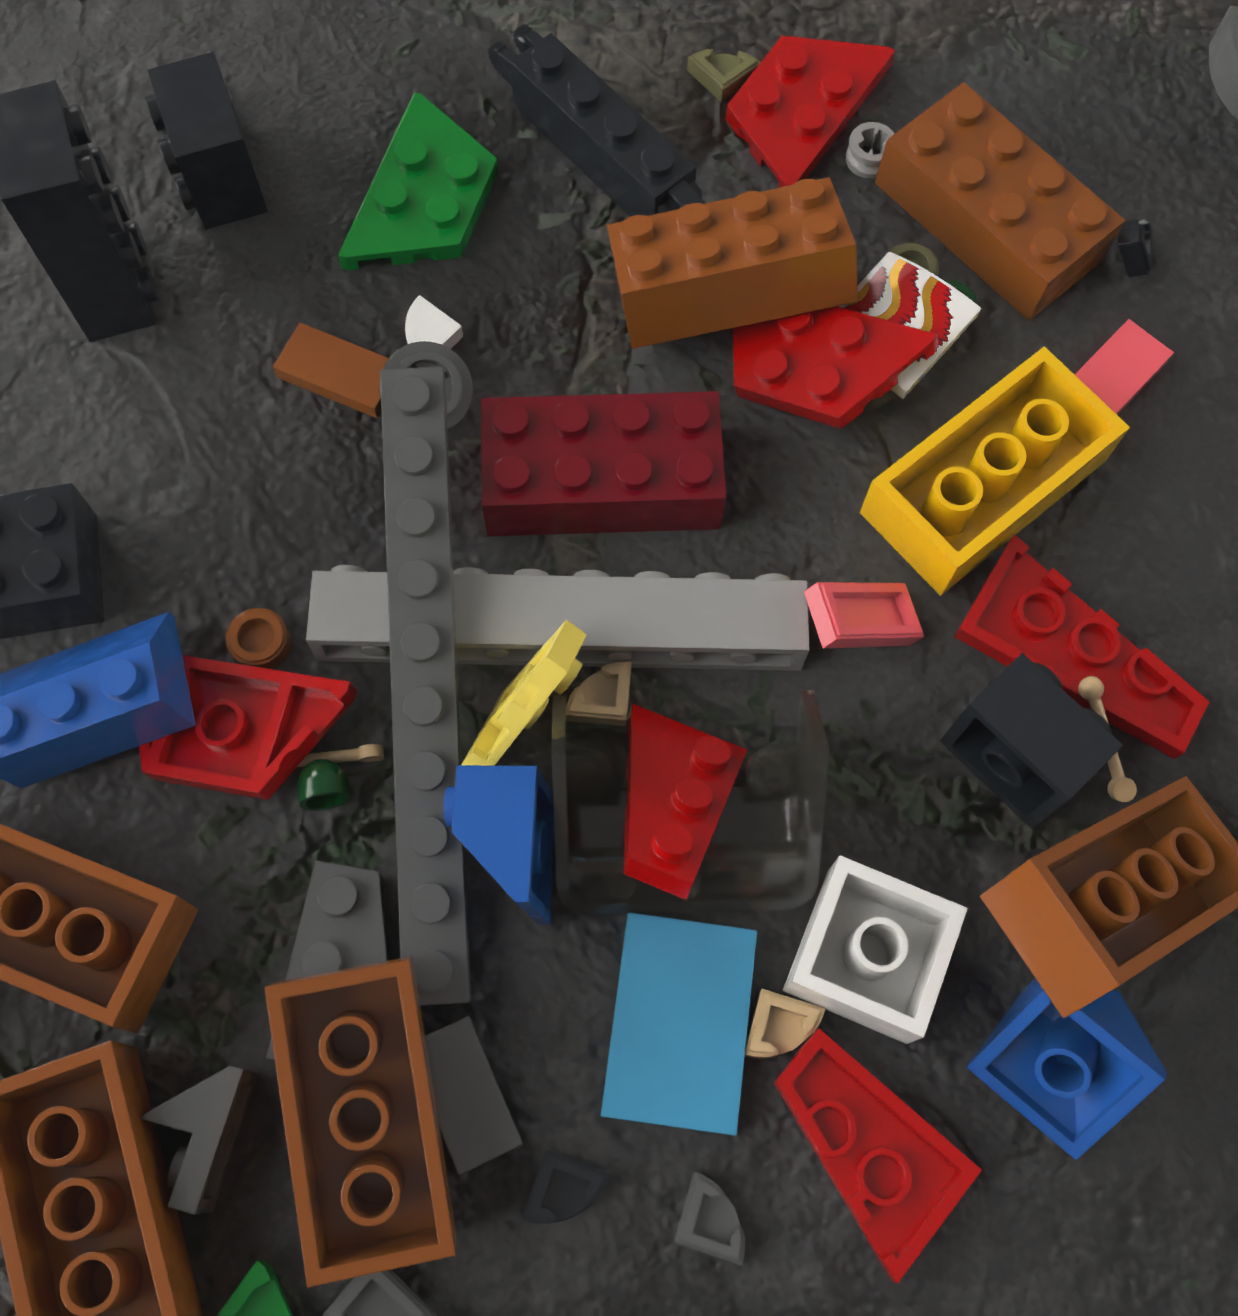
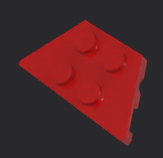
(803, 101)
(824, 362)
(248, 727)

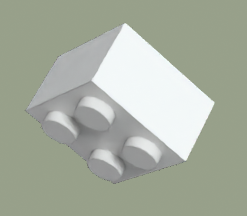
(876, 950)

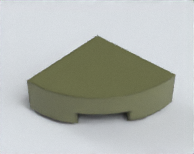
(721, 72)

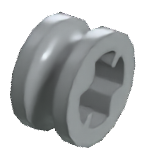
(867, 134)

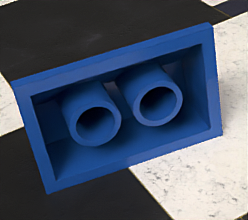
(93, 701)

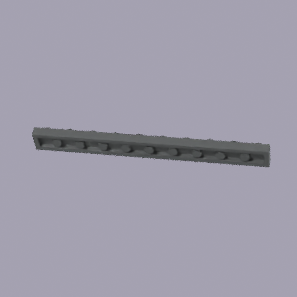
(424, 681)

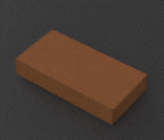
(332, 369)

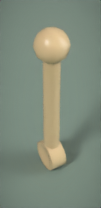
(364, 753)
(1119, 787)

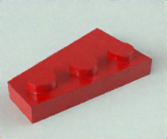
(674, 798)
(877, 1151)

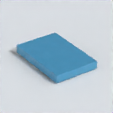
(680, 1024)

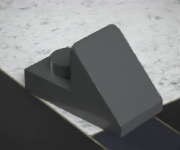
(214, 1117)

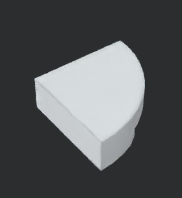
(430, 324)

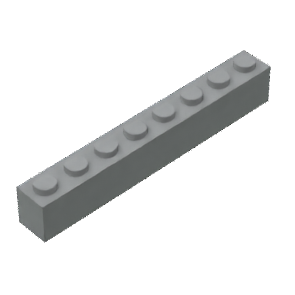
(626, 619)

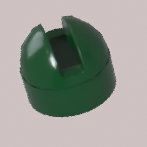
(322, 786)

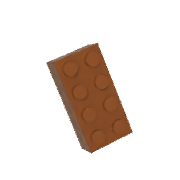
(997, 200)
(734, 262)
(1119, 895)
(85, 931)
(360, 1121)
(89, 1193)

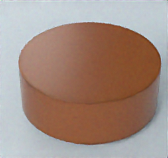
(258, 638)

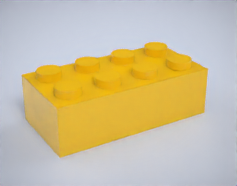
(992, 470)

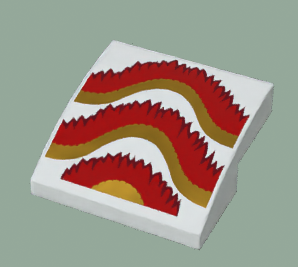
(918, 299)

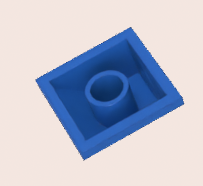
(509, 827)
(1071, 1072)

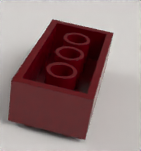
(602, 463)

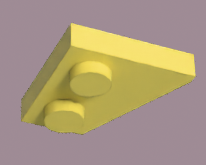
(527, 695)

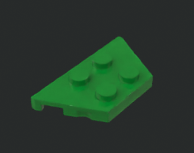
(422, 193)

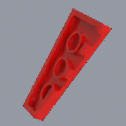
(1038, 615)

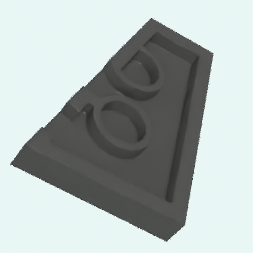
(340, 923)

